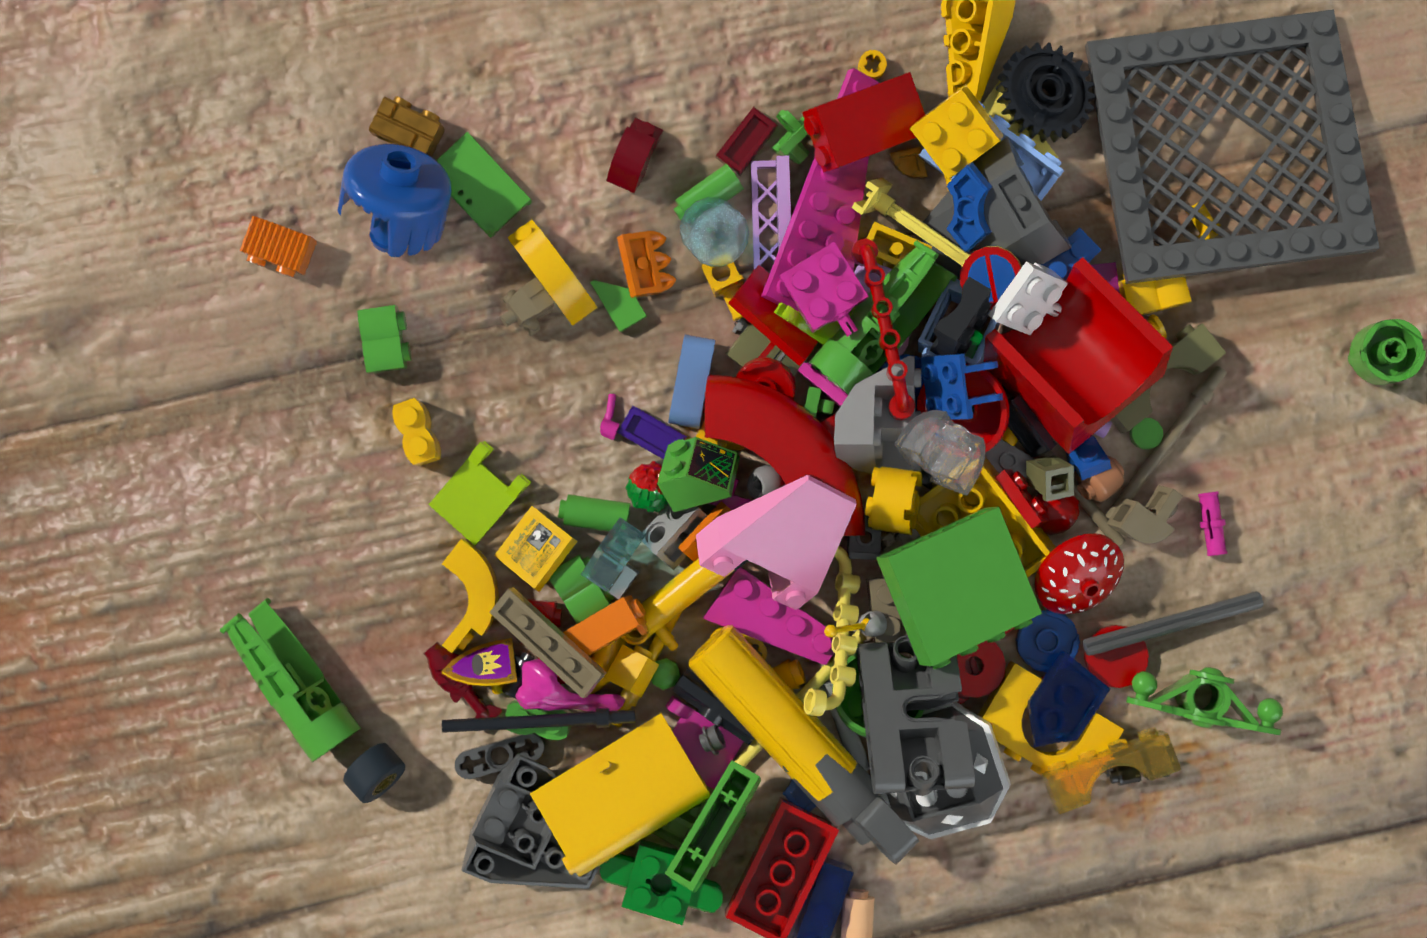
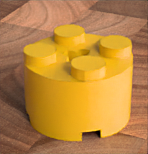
(894, 500)

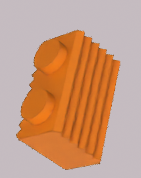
(278, 246)

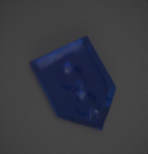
(1064, 702)

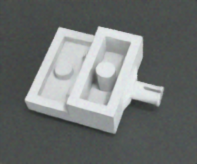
(1029, 298)

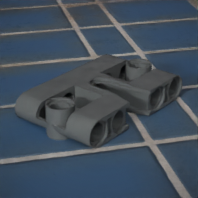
(905, 744)

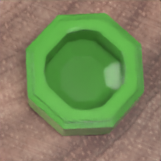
(666, 674)

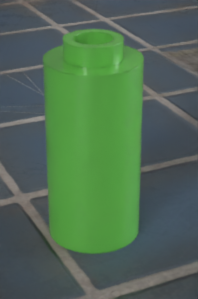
(720, 184)
(592, 512)

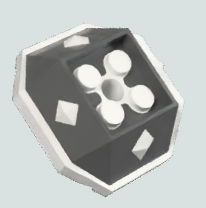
(957, 809)

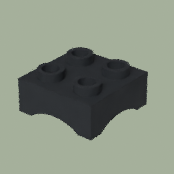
(958, 327)

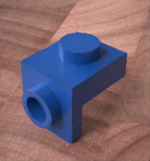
(1089, 459)

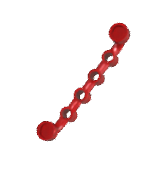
(865, 254)

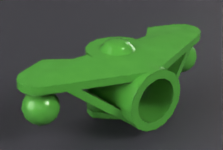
(1145, 684)

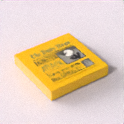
(535, 548)

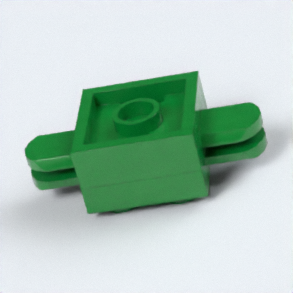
(654, 892)

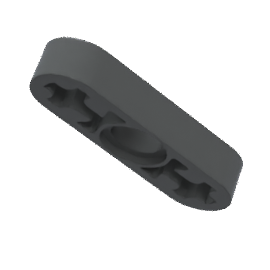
(474, 753)

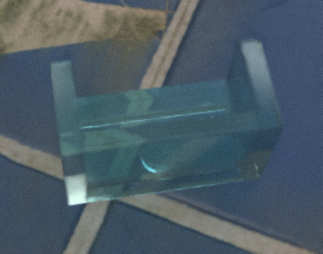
(613, 554)

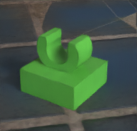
(815, 404)

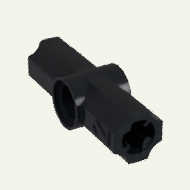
(699, 695)

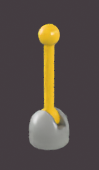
(870, 627)

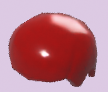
(1061, 514)

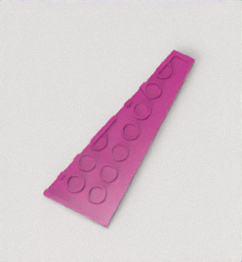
(822, 210)

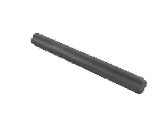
(1172, 623)

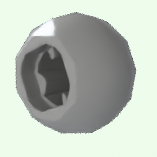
(763, 481)

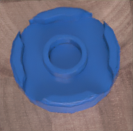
(1045, 639)

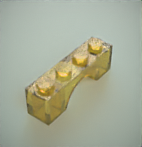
(1072, 783)

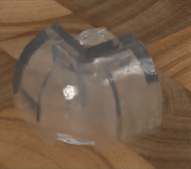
(943, 450)

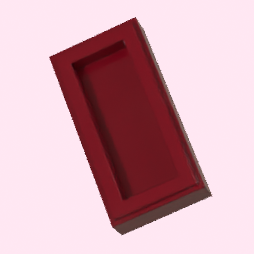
(746, 141)

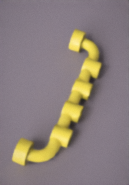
(842, 644)

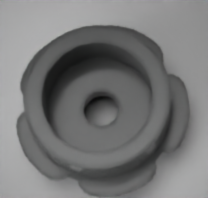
(712, 739)

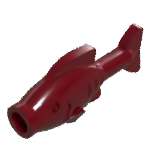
(438, 658)

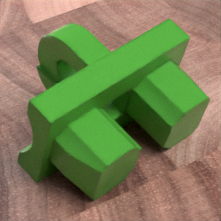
(790, 142)

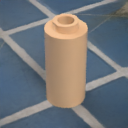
(857, 914)

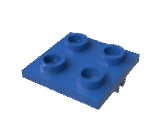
(947, 384)

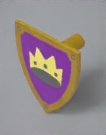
(485, 665)

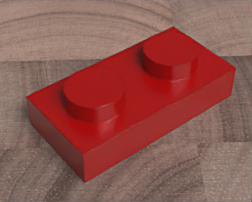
(1015, 487)

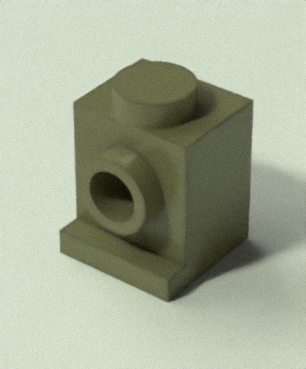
(1051, 477)

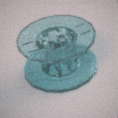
(717, 216)

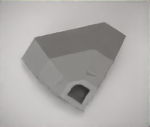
(864, 426)

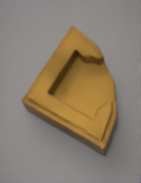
(909, 163)

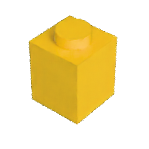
(632, 669)

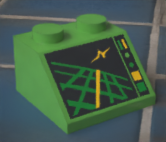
(697, 473)

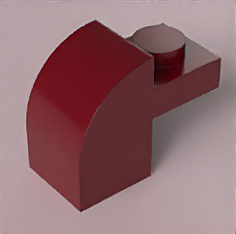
(633, 154)

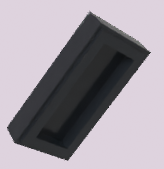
(1028, 428)

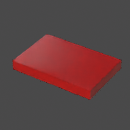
(761, 315)

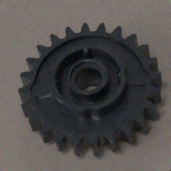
(1028, 105)

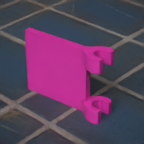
(687, 732)

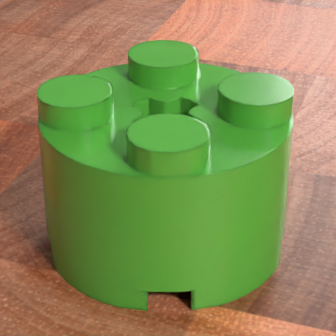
(1404, 347)

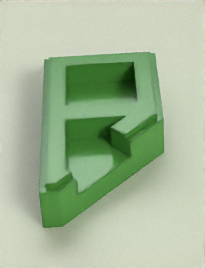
(619, 304)

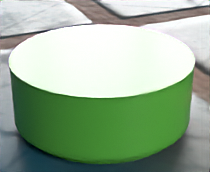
(1146, 434)

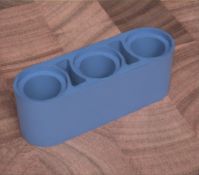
(691, 381)

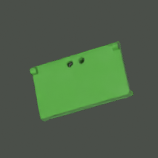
(485, 187)

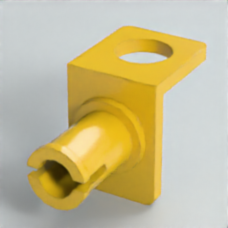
(725, 288)

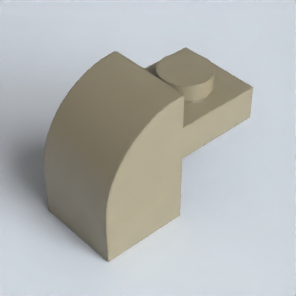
(1148, 522)

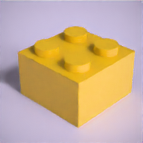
(957, 132)

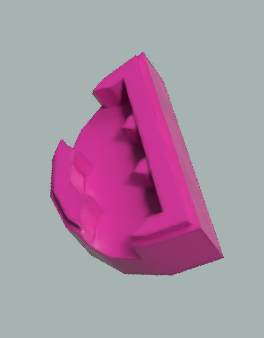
(820, 381)

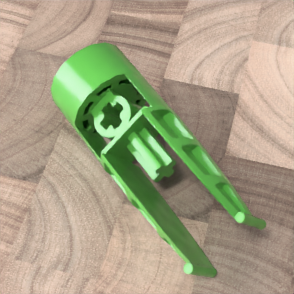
(913, 290)
(291, 681)

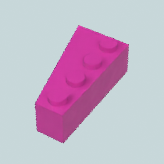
(753, 612)

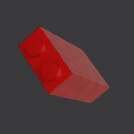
(864, 122)

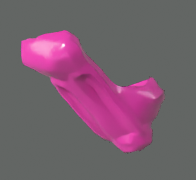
(544, 692)

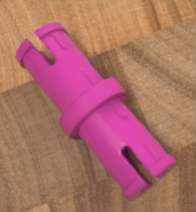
(1212, 523)

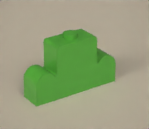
(714, 827)

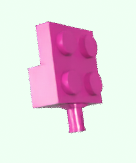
(825, 289)

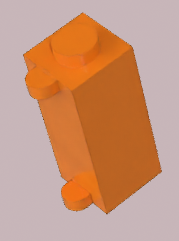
(608, 625)

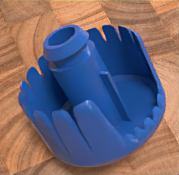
(404, 193)

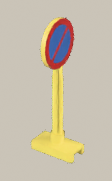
(989, 265)

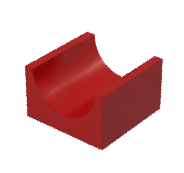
(1083, 362)

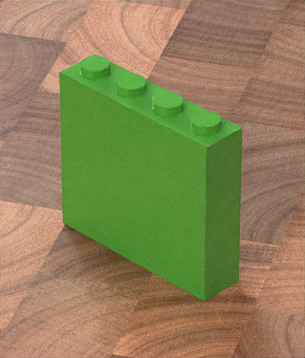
(959, 587)

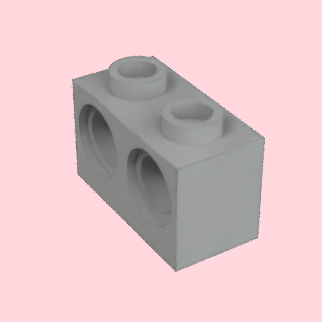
(669, 531)

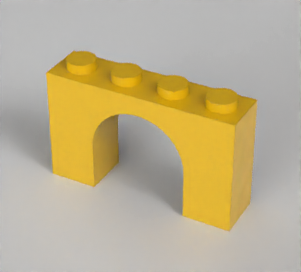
(1005, 712)

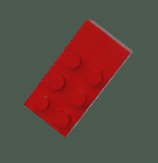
(781, 871)

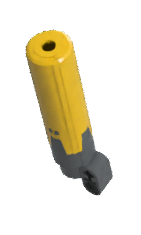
(799, 742)

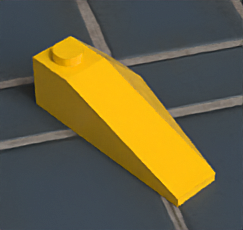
(974, 40)

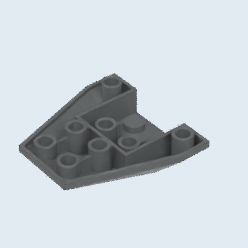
(1010, 211)
(512, 838)

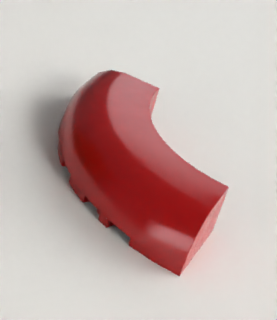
(780, 434)

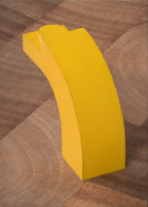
(552, 272)
(482, 590)

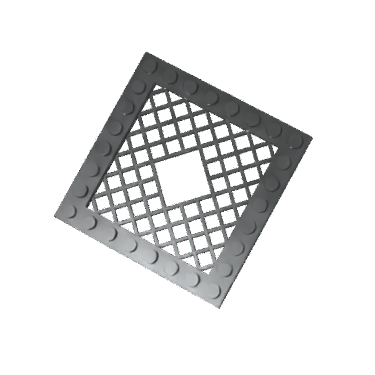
(1319, 35)

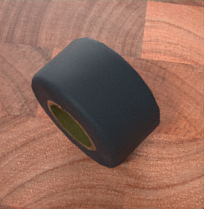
(374, 772)

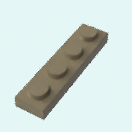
(547, 642)

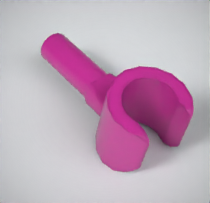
(609, 428)

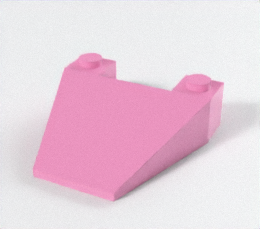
(786, 532)

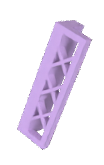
(782, 200)

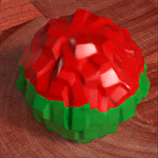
(643, 488)

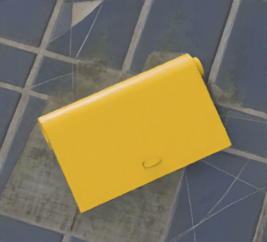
(611, 810)

